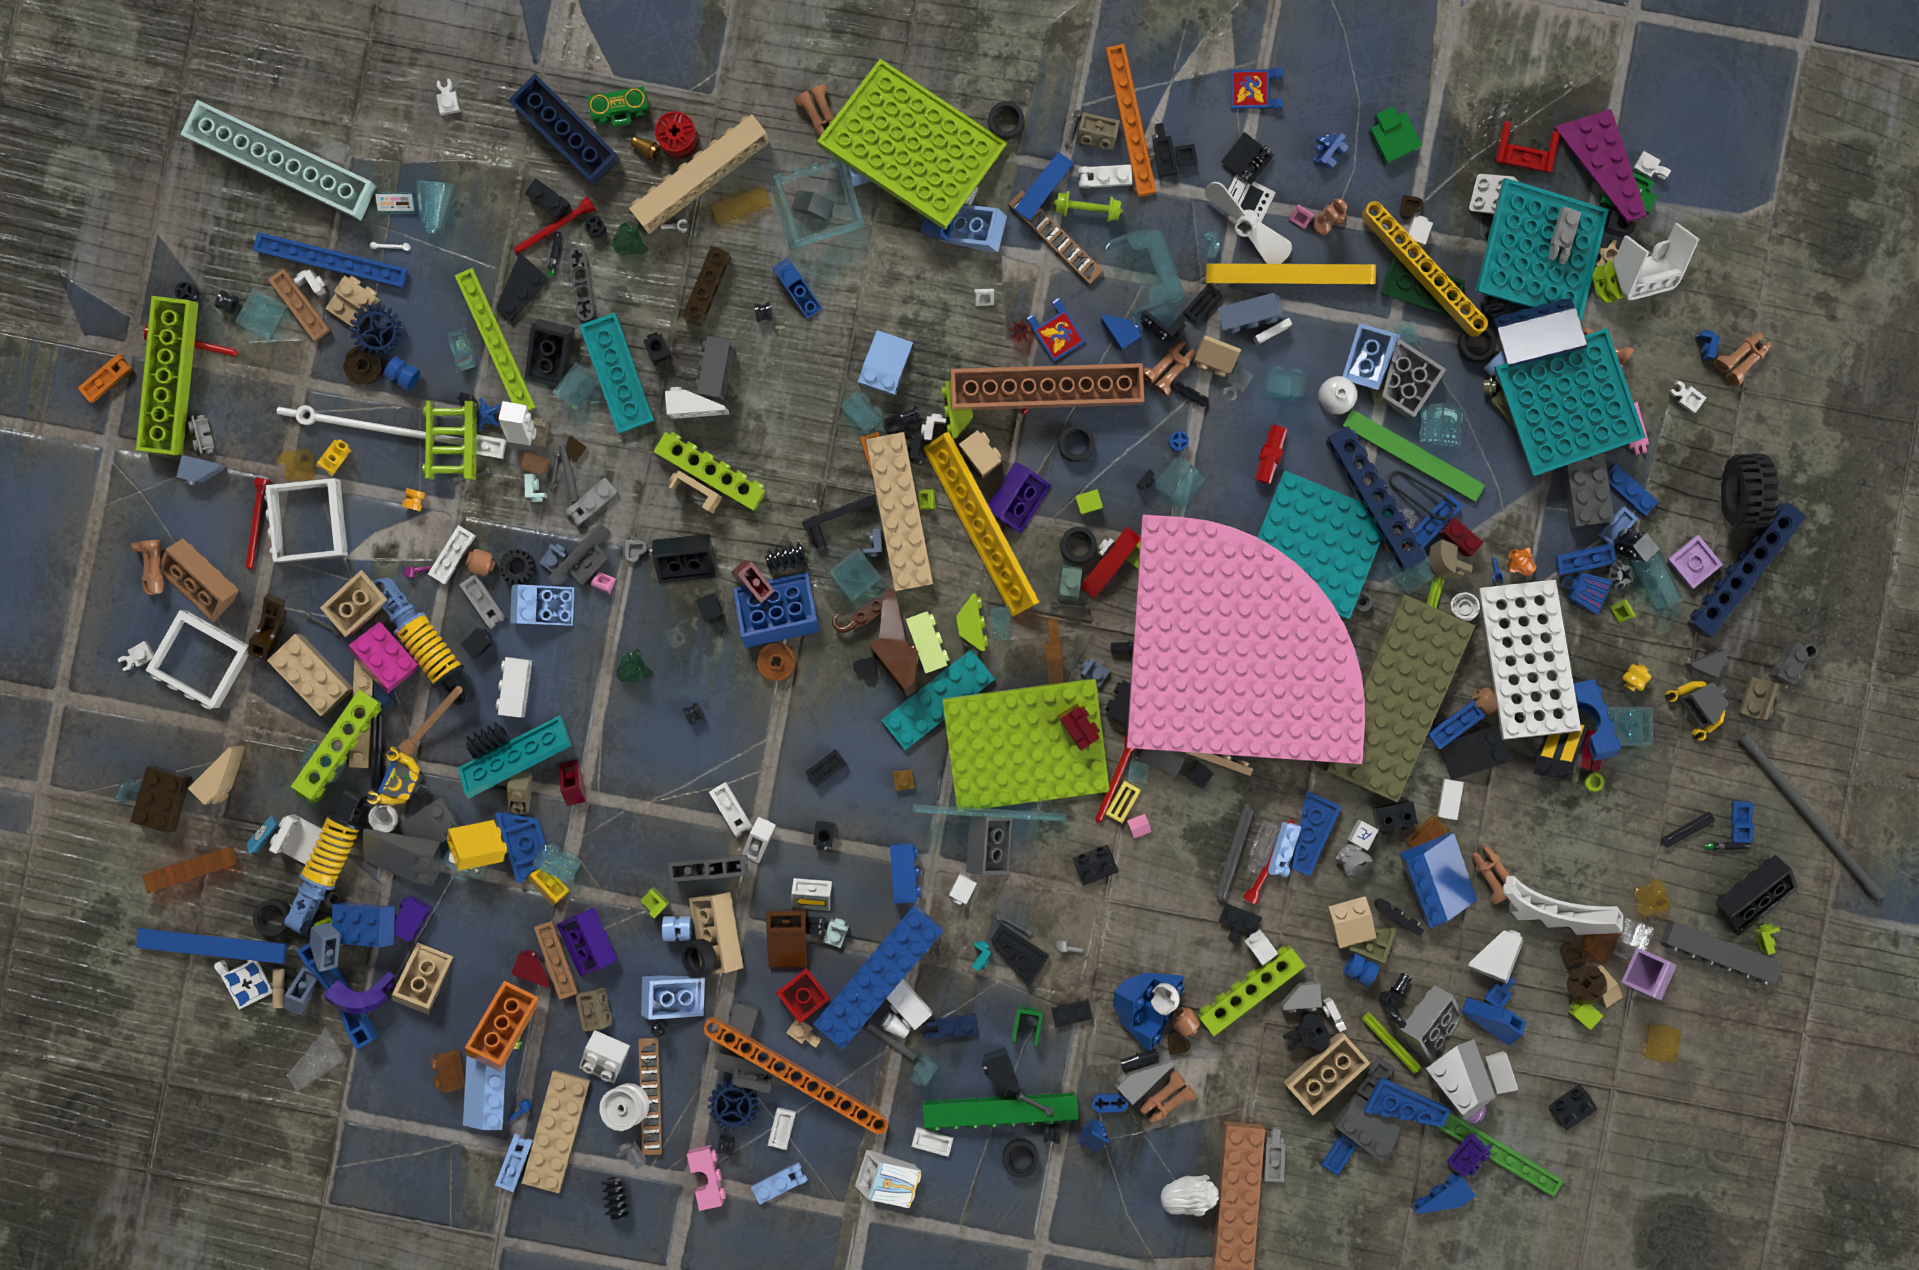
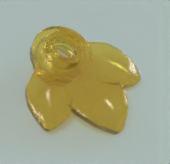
(296, 466)
(1650, 895)

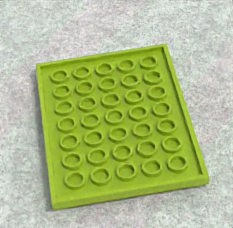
(911, 144)
(1017, 751)

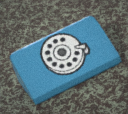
(263, 834)

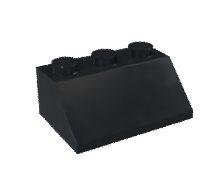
(683, 558)

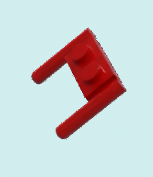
(1524, 156)

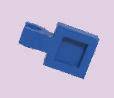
(1498, 994)

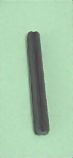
(1234, 853)

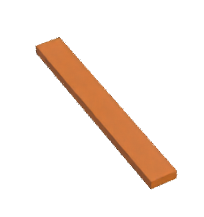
(1130, 120)

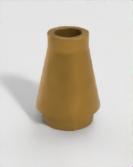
(646, 147)

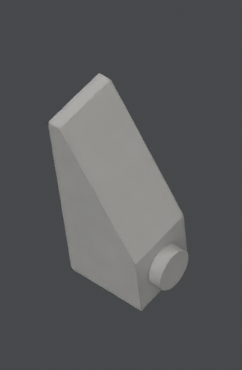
(1140, 1080)

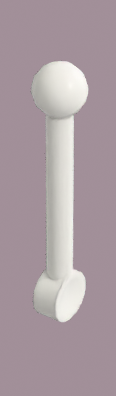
(373, 245)

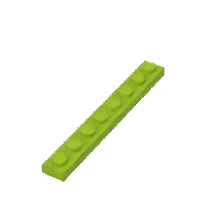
(494, 338)

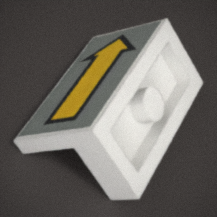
(811, 894)

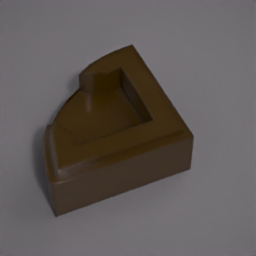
(575, 448)

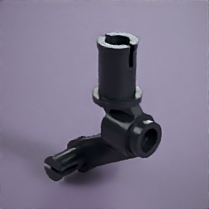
(1390, 998)

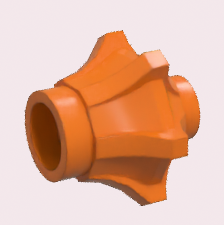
(1521, 561)

